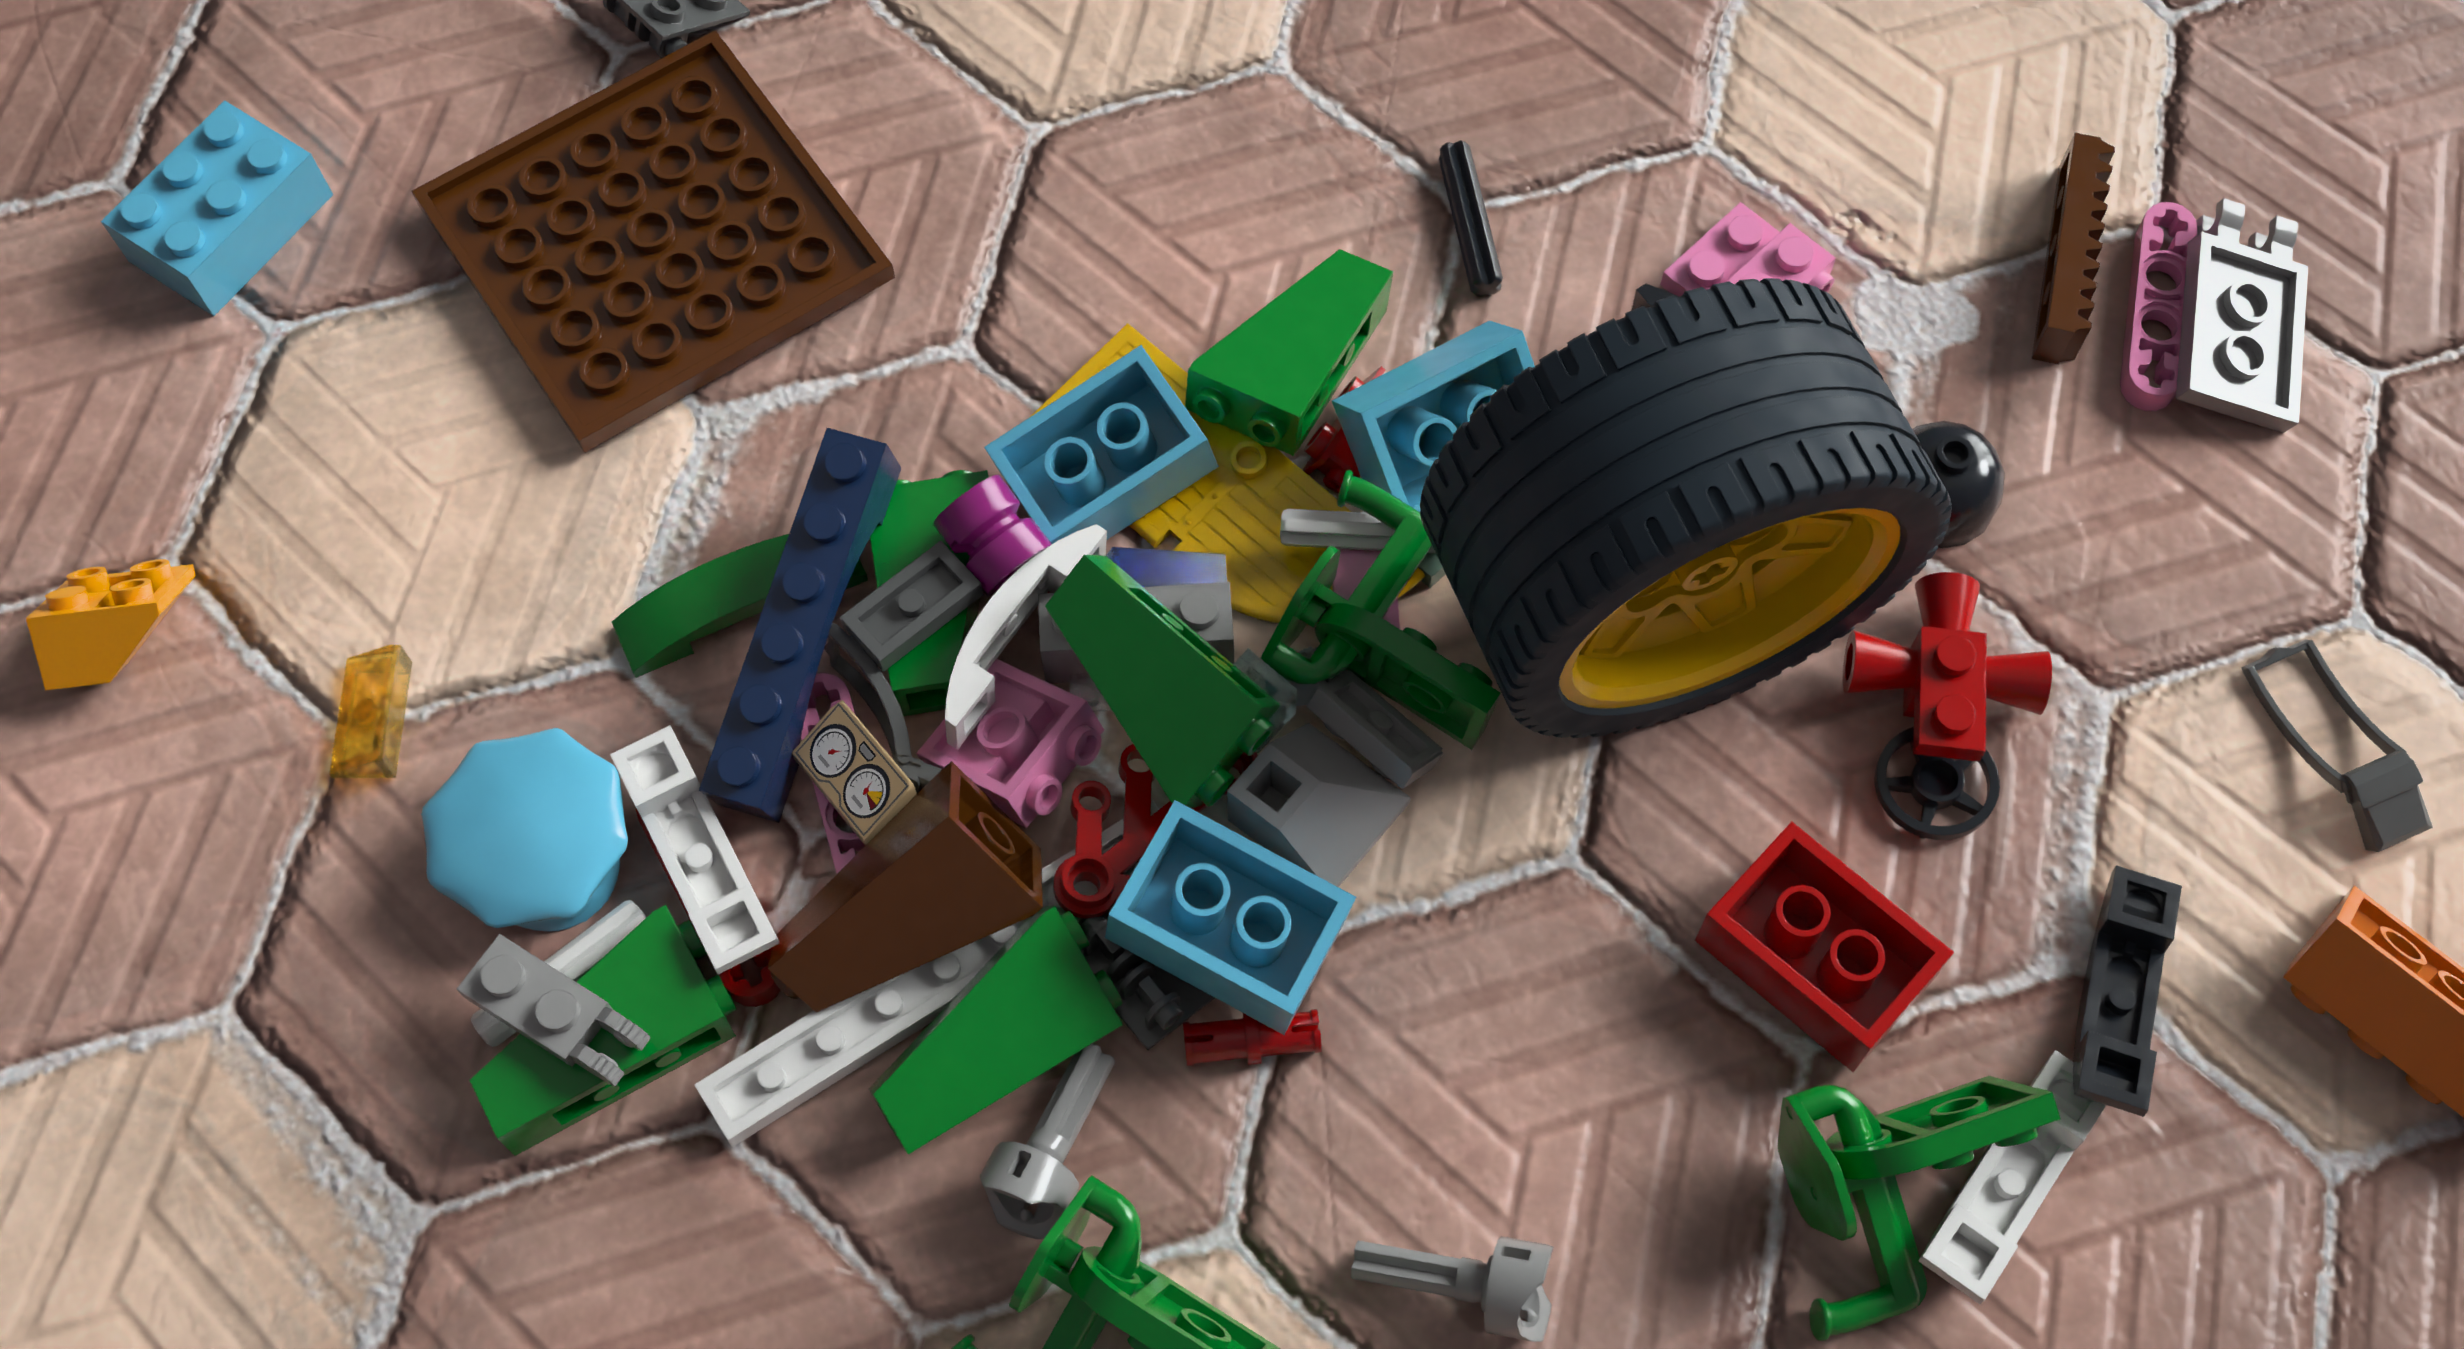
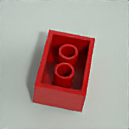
(1822, 946)

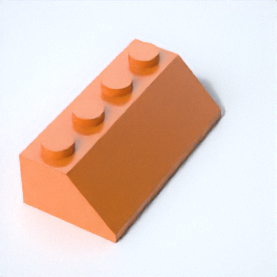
(2390, 992)

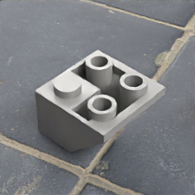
(1314, 803)

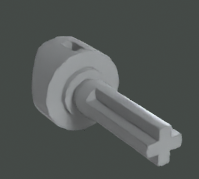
(1035, 1171)
(1505, 1286)

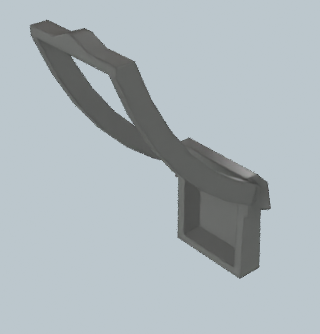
(880, 701)
(2380, 792)

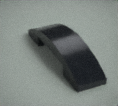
(2122, 991)

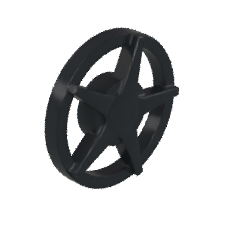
(1935, 785)

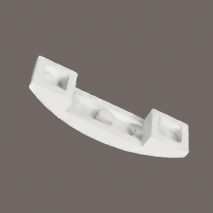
(970, 685)
(695, 850)
(2007, 1190)

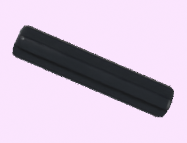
(1470, 218)

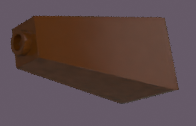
(917, 891)

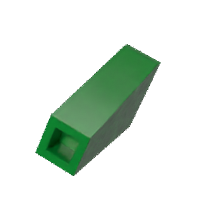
(1292, 354)
(923, 674)
(1162, 680)
(646, 979)
(1000, 1031)

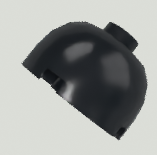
(1969, 473)

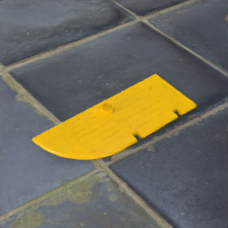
(1235, 505)

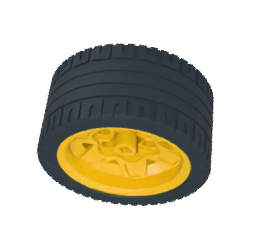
(1680, 507)

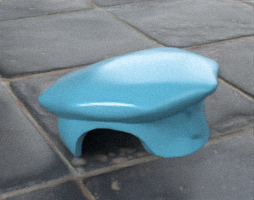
(527, 832)

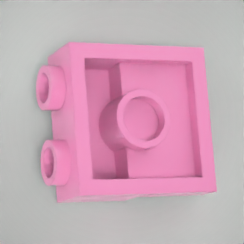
(1749, 248)
(1022, 744)

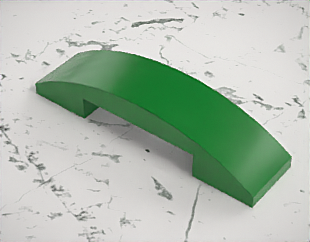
(700, 603)

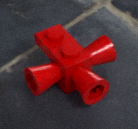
(1947, 671)

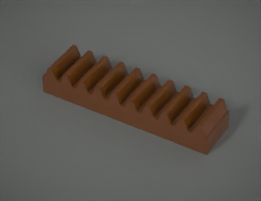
(2073, 249)

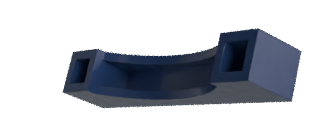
(767, 711)

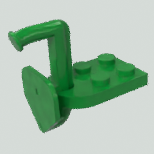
(1359, 639)
(1868, 1156)
(1117, 1287)

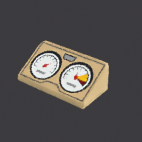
(854, 772)

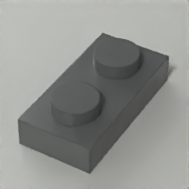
(912, 605)

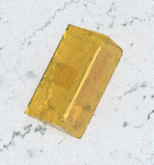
(371, 714)

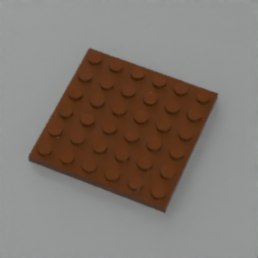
(652, 238)

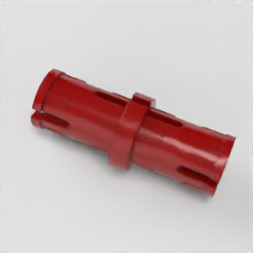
(1250, 1039)

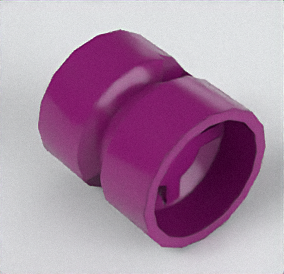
(990, 532)

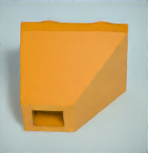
(101, 620)

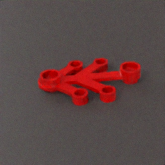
(1138, 830)

